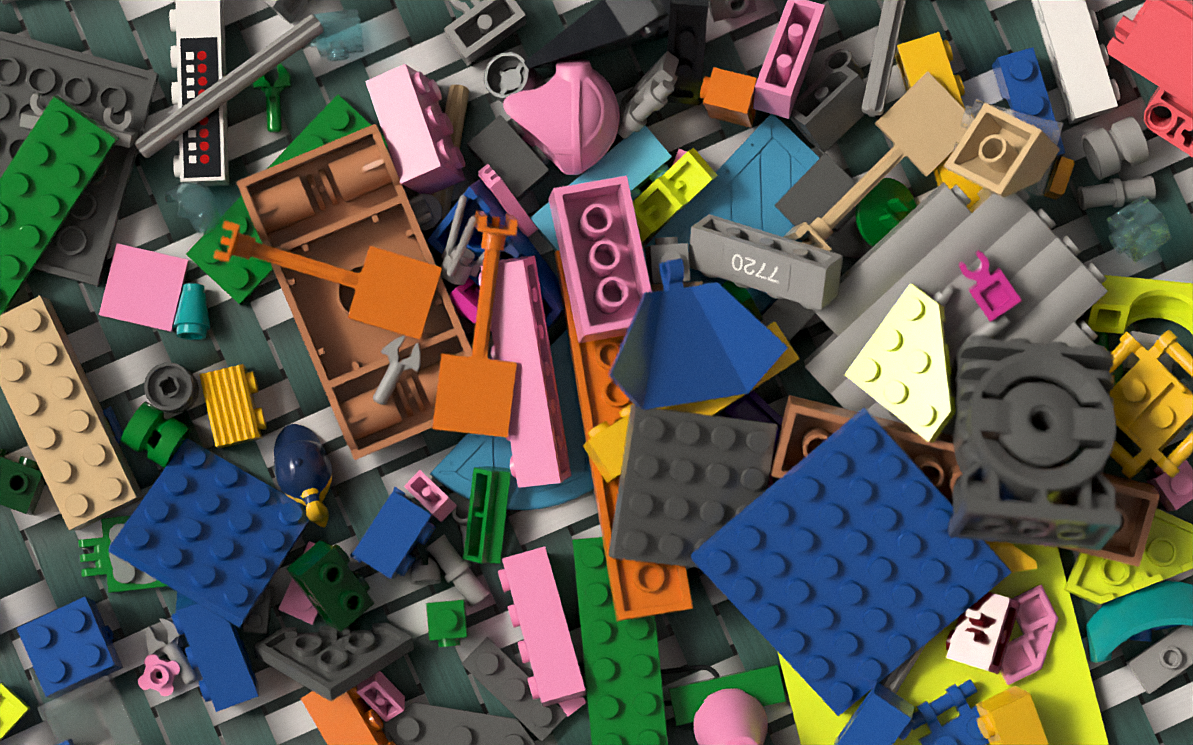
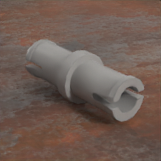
(1116, 192)
(457, 570)

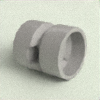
(1118, 147)

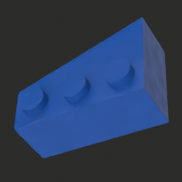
(217, 653)

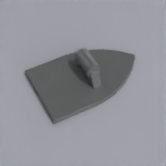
(815, 195)

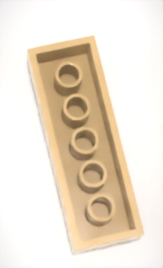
(62, 417)

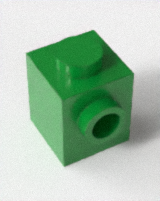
(447, 622)

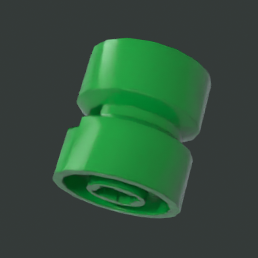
(143, 429)

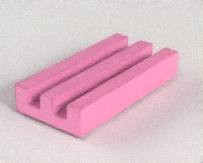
(507, 199)

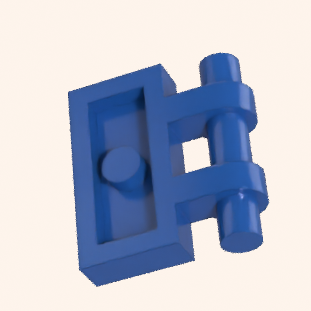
(959, 730)

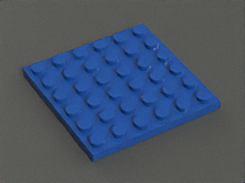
(849, 562)

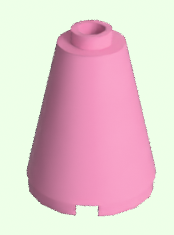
(730, 719)

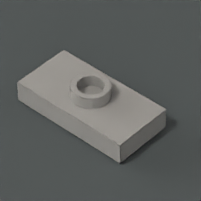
(1164, 659)

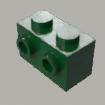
(20, 483)
(331, 584)

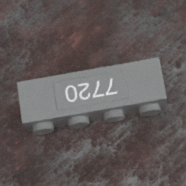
(765, 262)

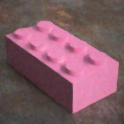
(600, 255)

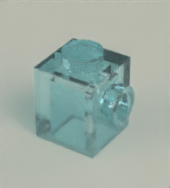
(340, 35)

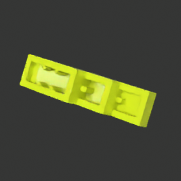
(671, 193)

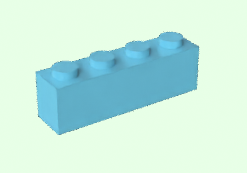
(637, 157)

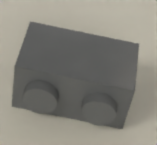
(510, 157)

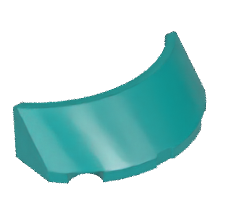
(1138, 611)

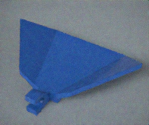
(691, 345)

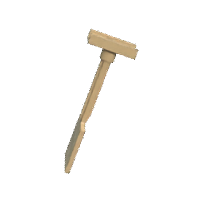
(922, 128)

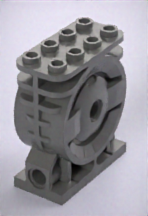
(999, 487)

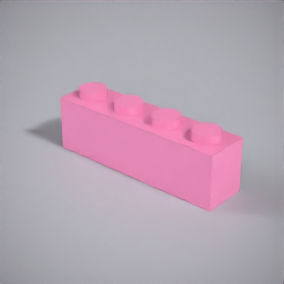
(543, 626)

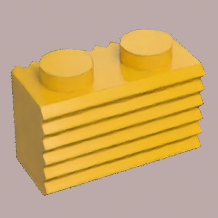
(232, 405)

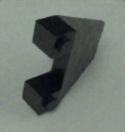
(606, 29)

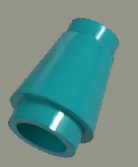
(192, 313)

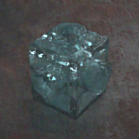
(1138, 229)

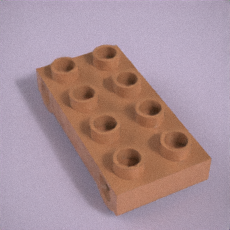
(331, 211)

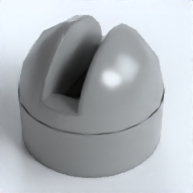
(425, 574)

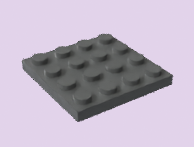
(685, 481)

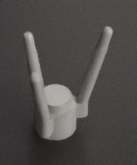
(458, 259)

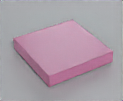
(144, 287)

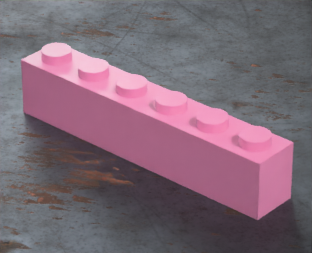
(523, 338)

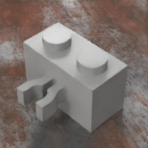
(483, 26)

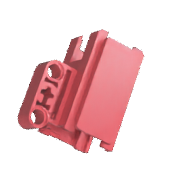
(1161, 50)

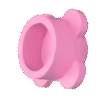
(168, 669)

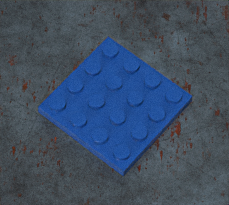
(211, 532)

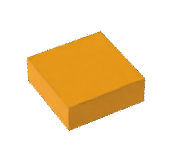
(1059, 178)

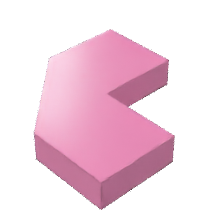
(1037, 622)

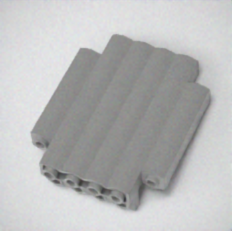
(927, 253)

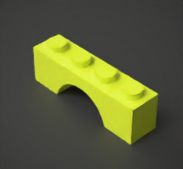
(1138, 299)

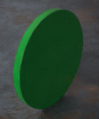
(883, 209)

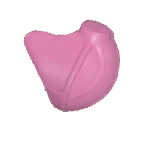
(569, 116)

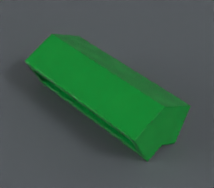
(487, 514)

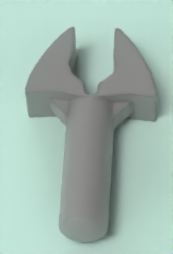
(396, 368)
(171, 649)

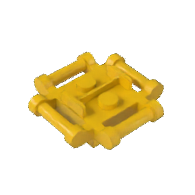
(1152, 405)

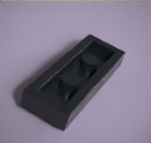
(687, 44)

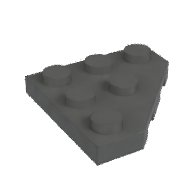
(331, 659)
(449, 726)

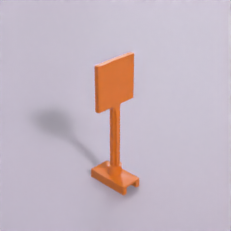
(389, 290)
(475, 390)

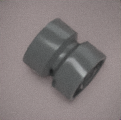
(509, 75)
(171, 388)

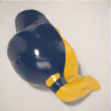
(303, 470)

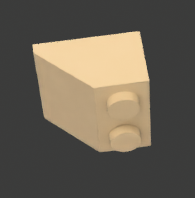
(1002, 153)

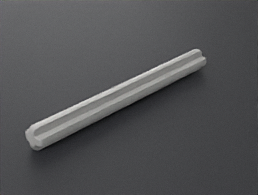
(229, 86)

